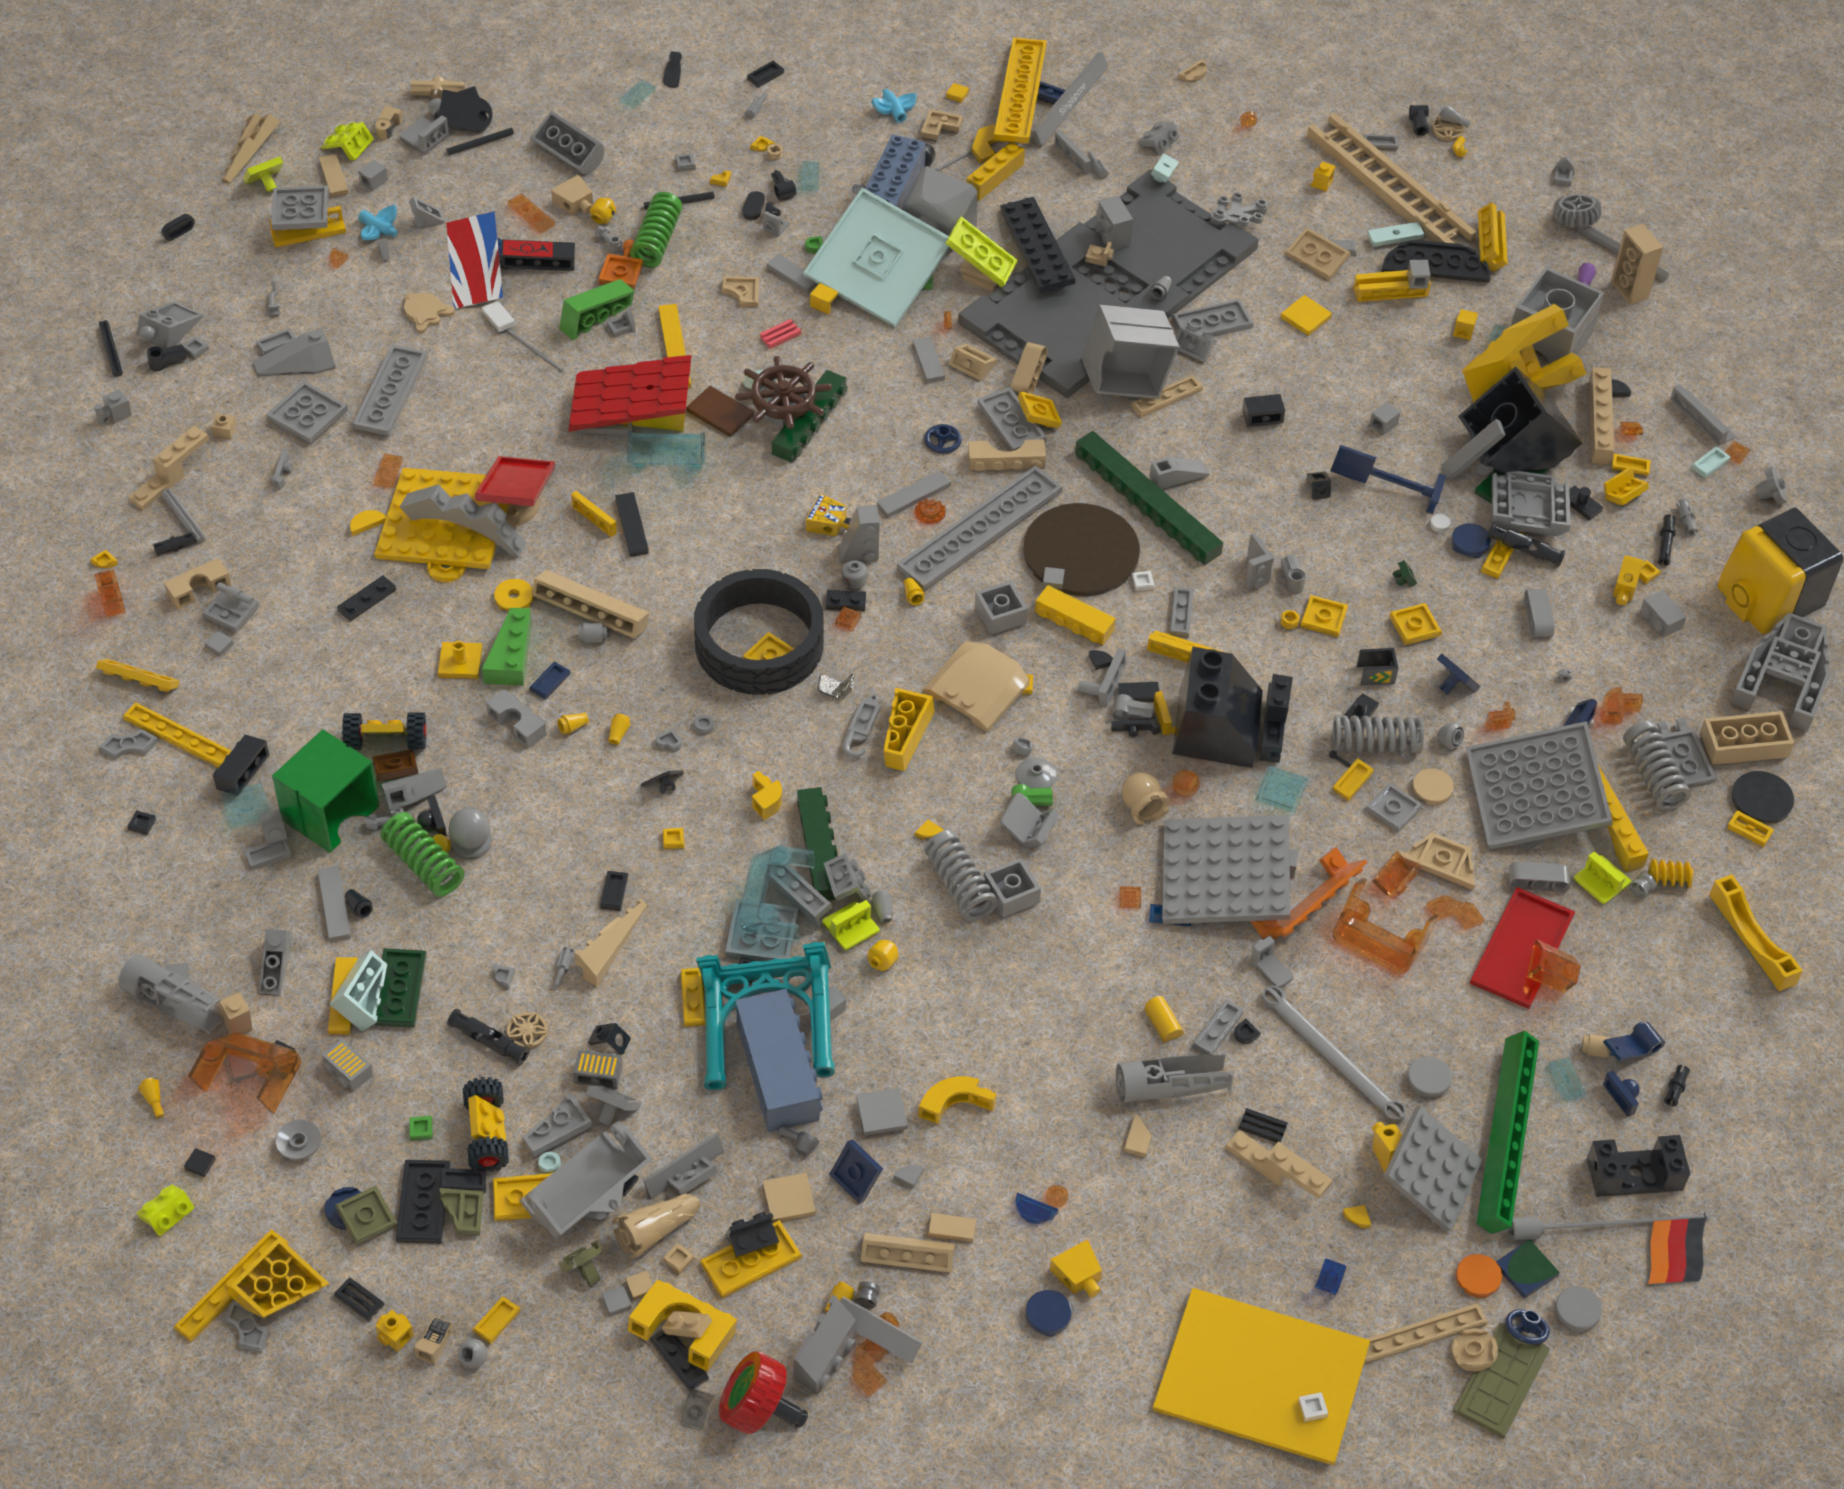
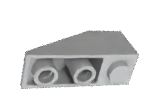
(1174, 471)
(412, 788)
(274, 961)

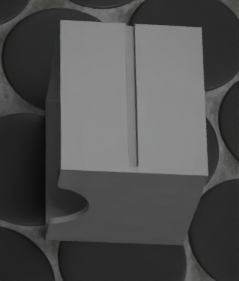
(1580, 305)
(1129, 351)

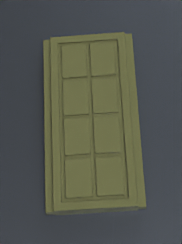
(1498, 1392)

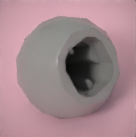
(472, 1353)

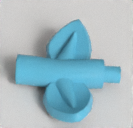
(894, 105)
(380, 224)

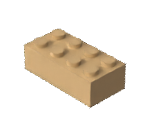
(1636, 264)
(1746, 738)

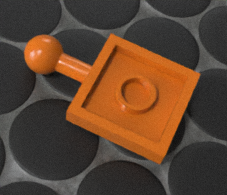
(621, 267)

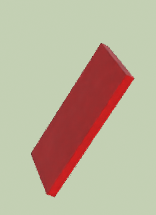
(515, 481)
(1509, 952)

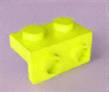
(166, 1209)

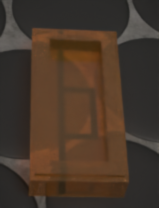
(388, 470)

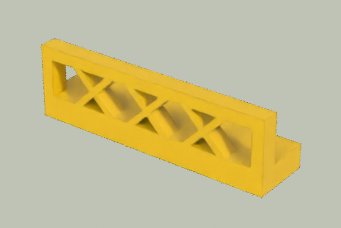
(291, 236)
(1172, 646)

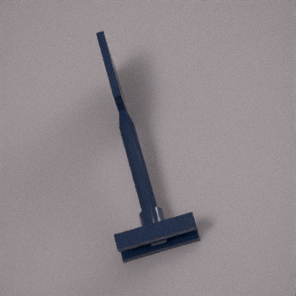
(1359, 466)

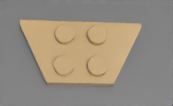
(1443, 859)

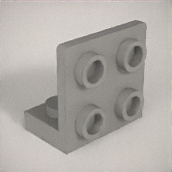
(425, 134)
(846, 878)

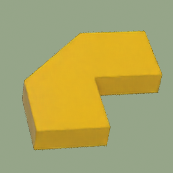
(981, 147)

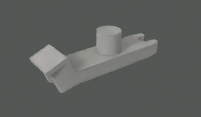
(281, 467)

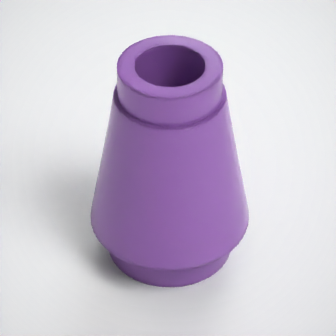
(1586, 273)

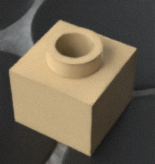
(223, 426)

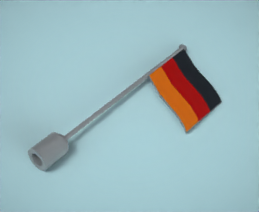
(1674, 1243)

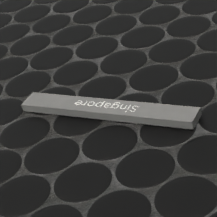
(1069, 99)

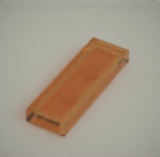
(531, 213)

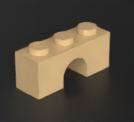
(181, 587)

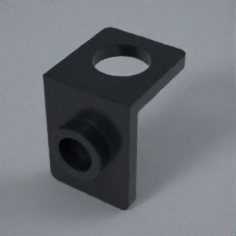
(607, 1034)

